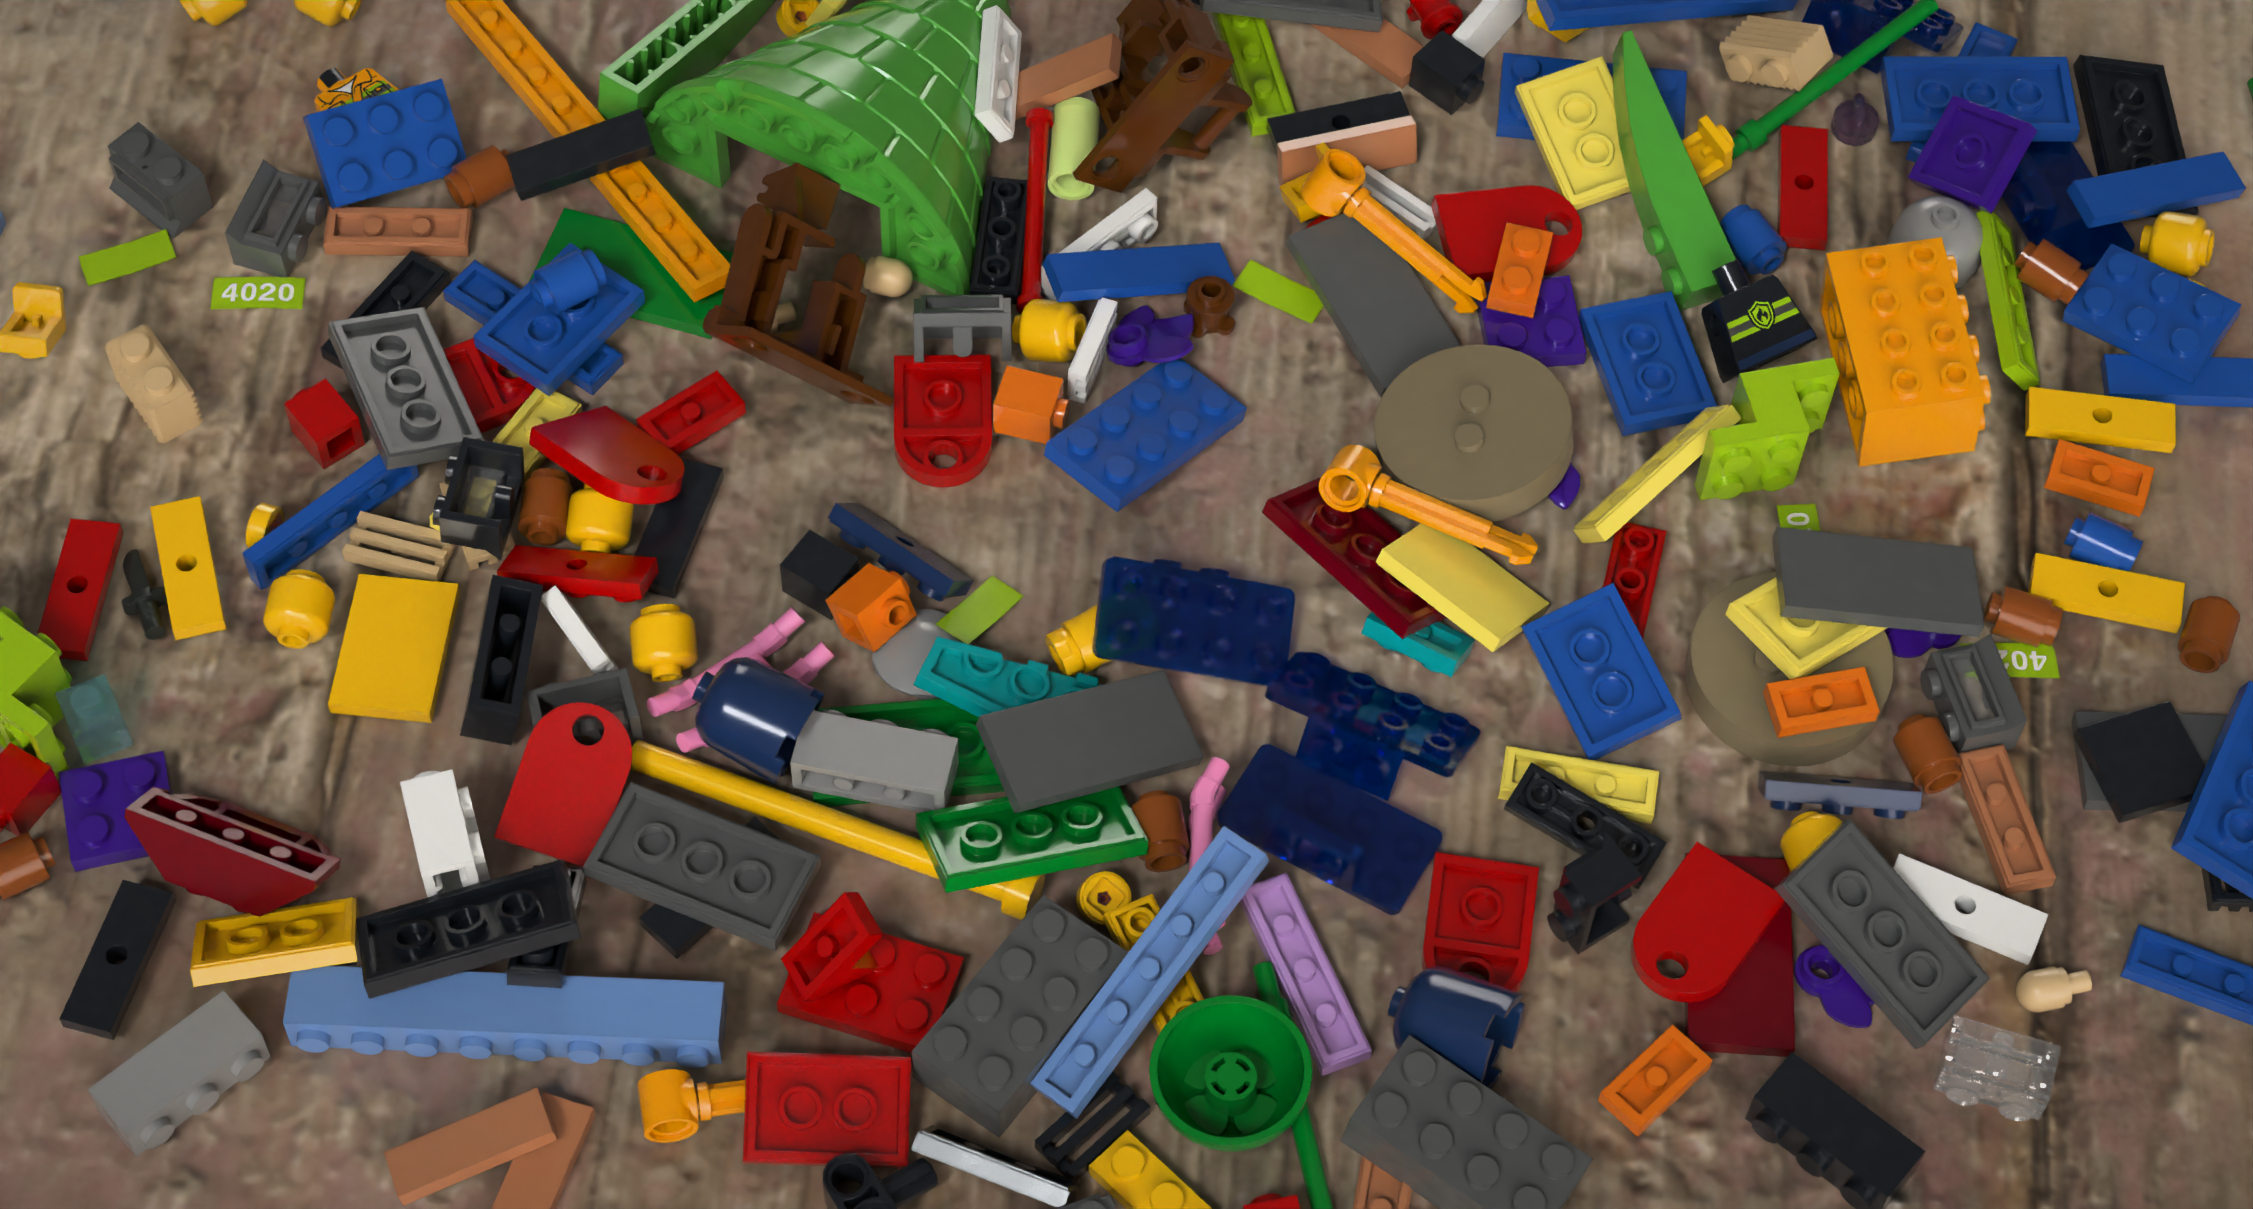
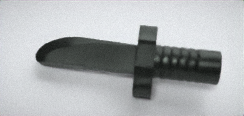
(143, 599)

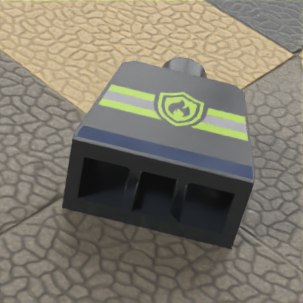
(1752, 322)

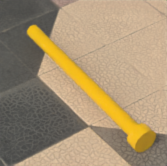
(817, 819)

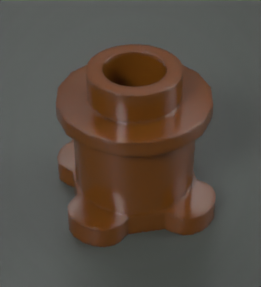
(1209, 303)

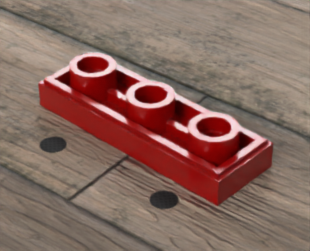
(1803, 186)
(1635, 565)
(582, 572)
(80, 586)

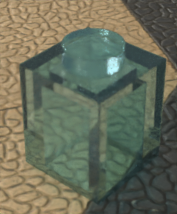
(94, 719)

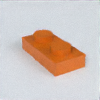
(1519, 270)
(2099, 478)
(1821, 702)
(1655, 1080)

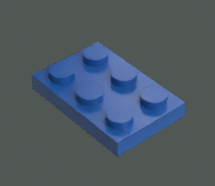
(385, 143)
(2152, 313)
(552, 346)
(1646, 362)
(1601, 672)

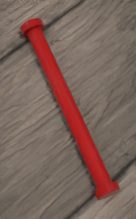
(1039, 122)

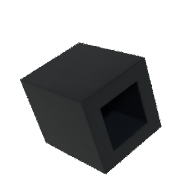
(1447, 73)
(816, 571)

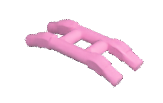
(761, 646)
(1204, 804)

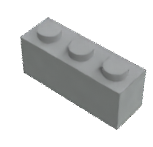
(875, 762)
(180, 1074)

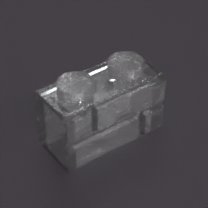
(1996, 1069)

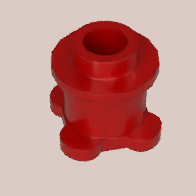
(1435, 16)

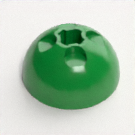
(1230, 1048)

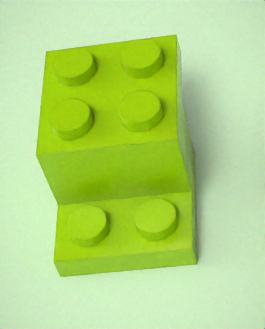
(1768, 443)
(28, 687)

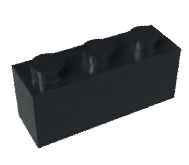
(501, 660)
(1833, 1135)

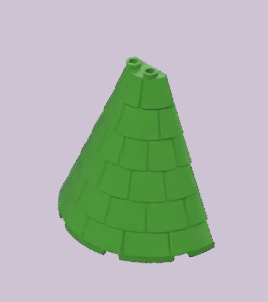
(868, 103)

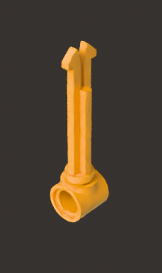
(1338, 187)
(1378, 490)
(673, 1104)

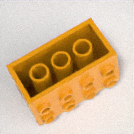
(1903, 351)

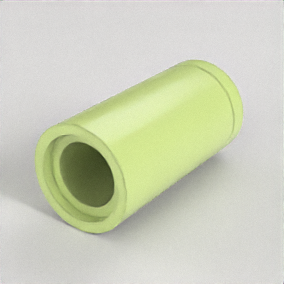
(1072, 139)

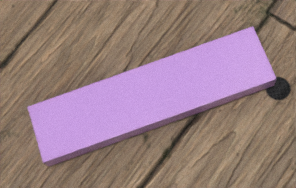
(1305, 975)

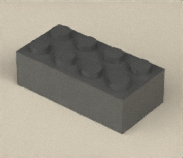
(1015, 1015)
(1460, 1139)

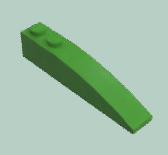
(676, 51)
(1664, 184)

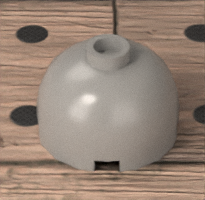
(1948, 219)

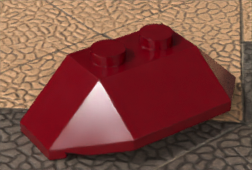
(228, 851)

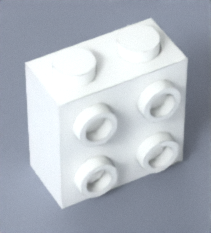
(444, 832)

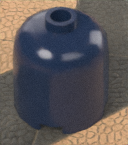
(754, 714)
(1458, 1019)

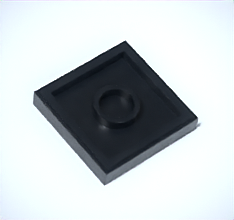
(2142, 760)

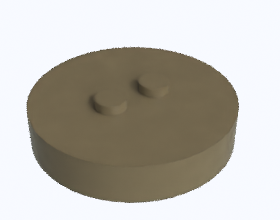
(1476, 429)
(1730, 673)

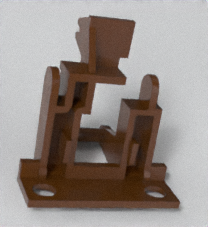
(1146, 110)
(763, 253)

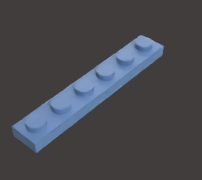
(1150, 972)

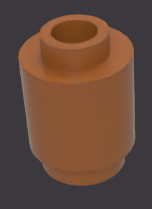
(480, 177)
(2050, 271)
(545, 506)
(2023, 617)
(2208, 634)
(1928, 753)
(1165, 829)
(23, 864)

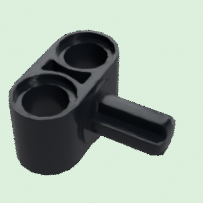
(875, 1193)

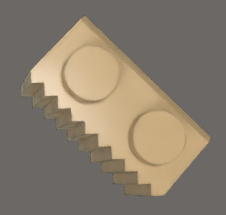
(1775, 52)
(153, 383)

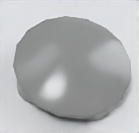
(904, 653)

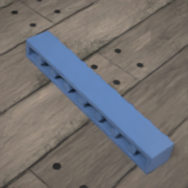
(485, 1016)

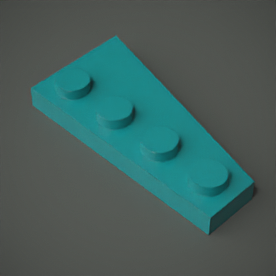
(987, 683)

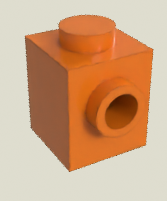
(1029, 405)
(872, 606)

